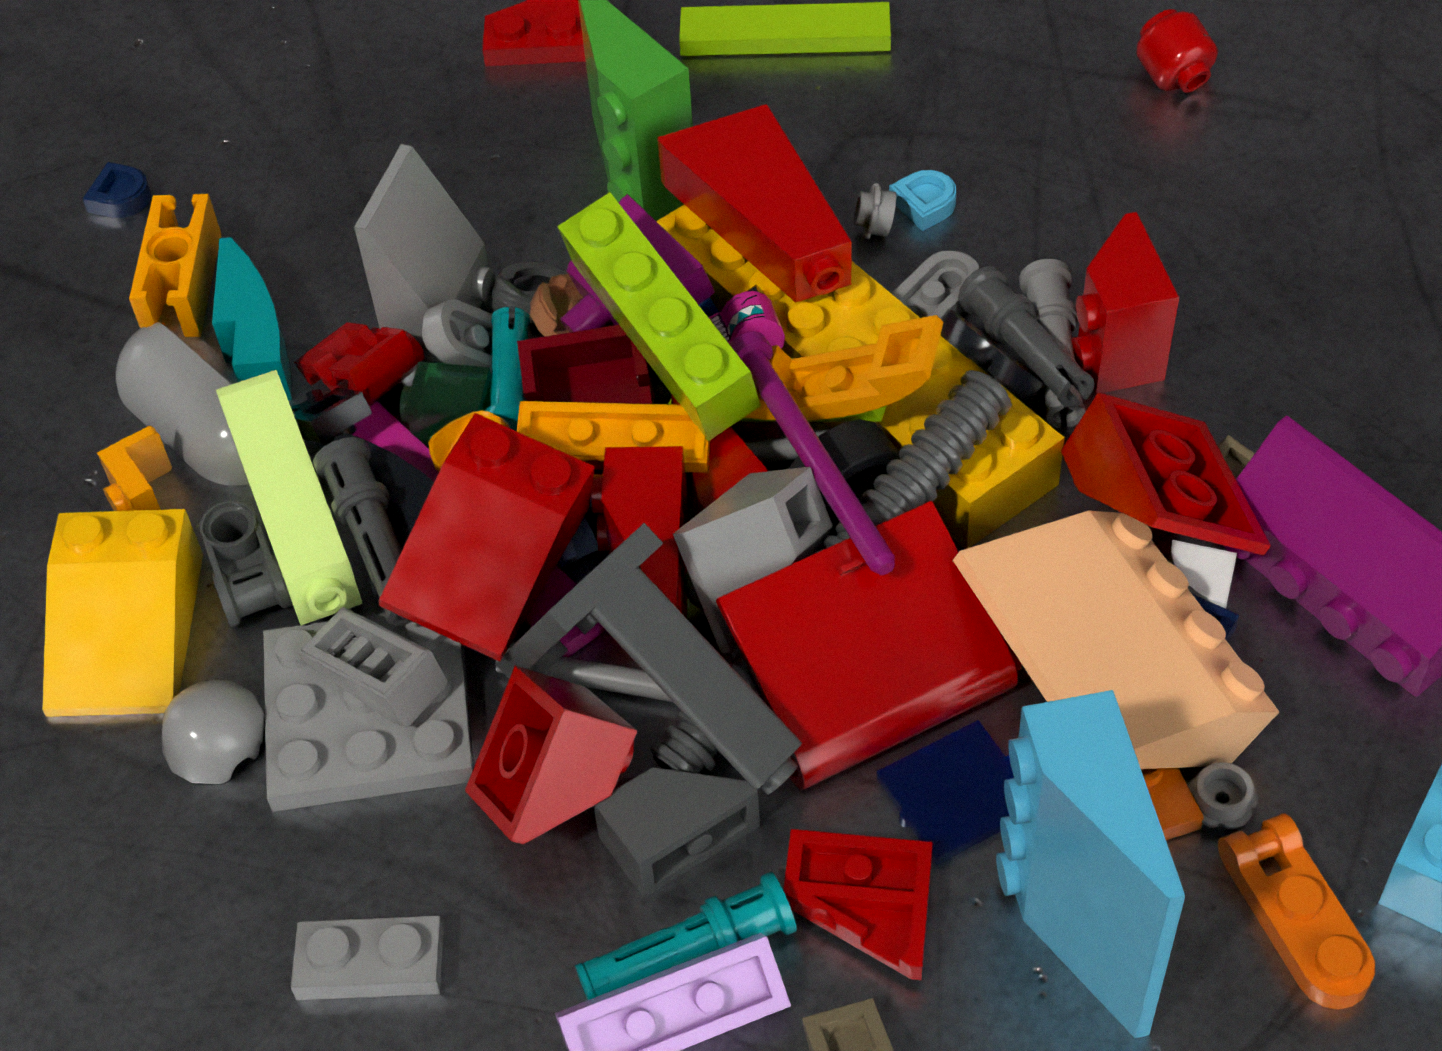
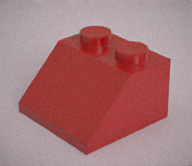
(1125, 312)
(548, 755)

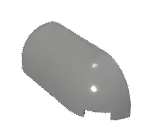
(177, 395)

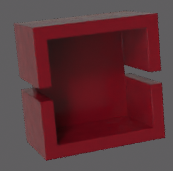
(585, 368)

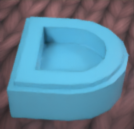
(925, 197)

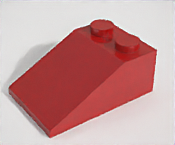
(1160, 473)
(649, 489)
(488, 536)

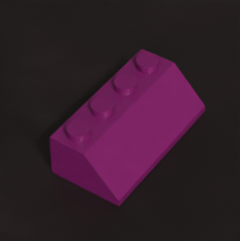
(1348, 553)

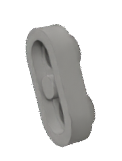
(927, 289)
(458, 333)

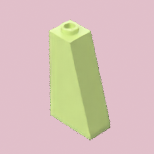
(289, 497)

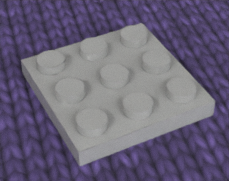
(338, 749)

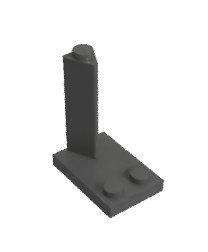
(671, 655)

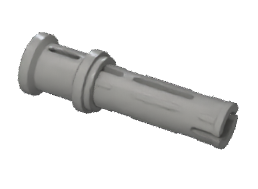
(1047, 287)

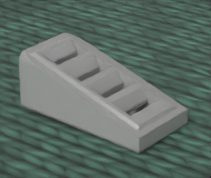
(401, 692)

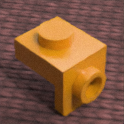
(130, 468)

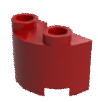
(362, 359)

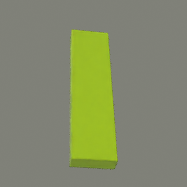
(785, 29)

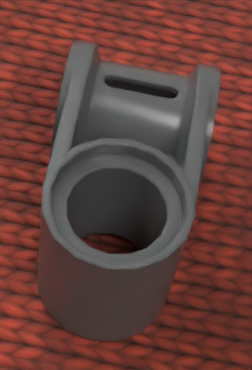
(241, 561)

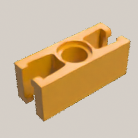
(176, 264)

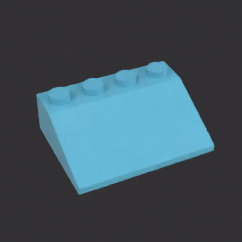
(1090, 853)

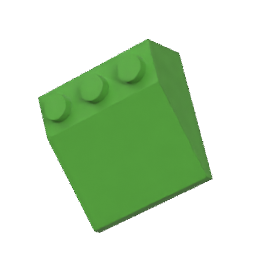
(634, 98)

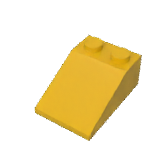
(118, 611)

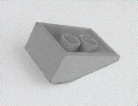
(418, 248)

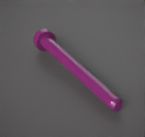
(756, 353)

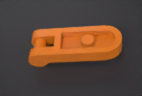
(1300, 913)

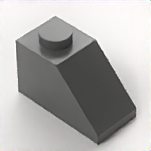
(673, 822)

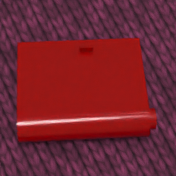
(869, 655)

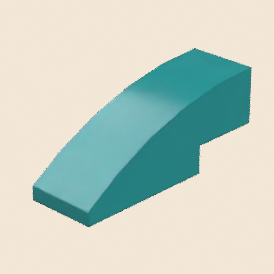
(247, 318)

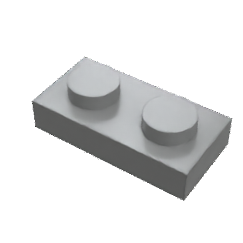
(367, 958)

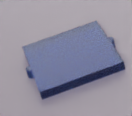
(951, 790)

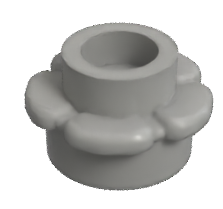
(875, 211)
(1229, 782)

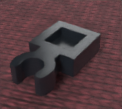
(330, 414)

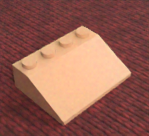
(1105, 611)

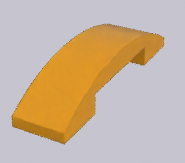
(861, 376)

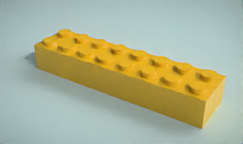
(1006, 471)

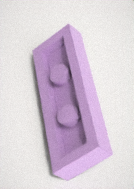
(681, 1003)

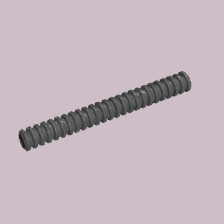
(909, 484)

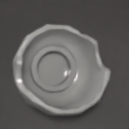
(212, 730)

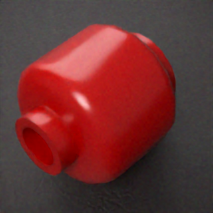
(1176, 51)

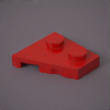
(534, 34)
(864, 892)

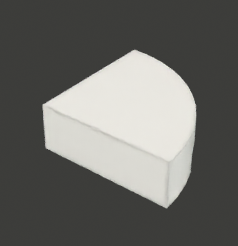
(1206, 569)

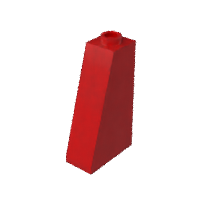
(759, 199)

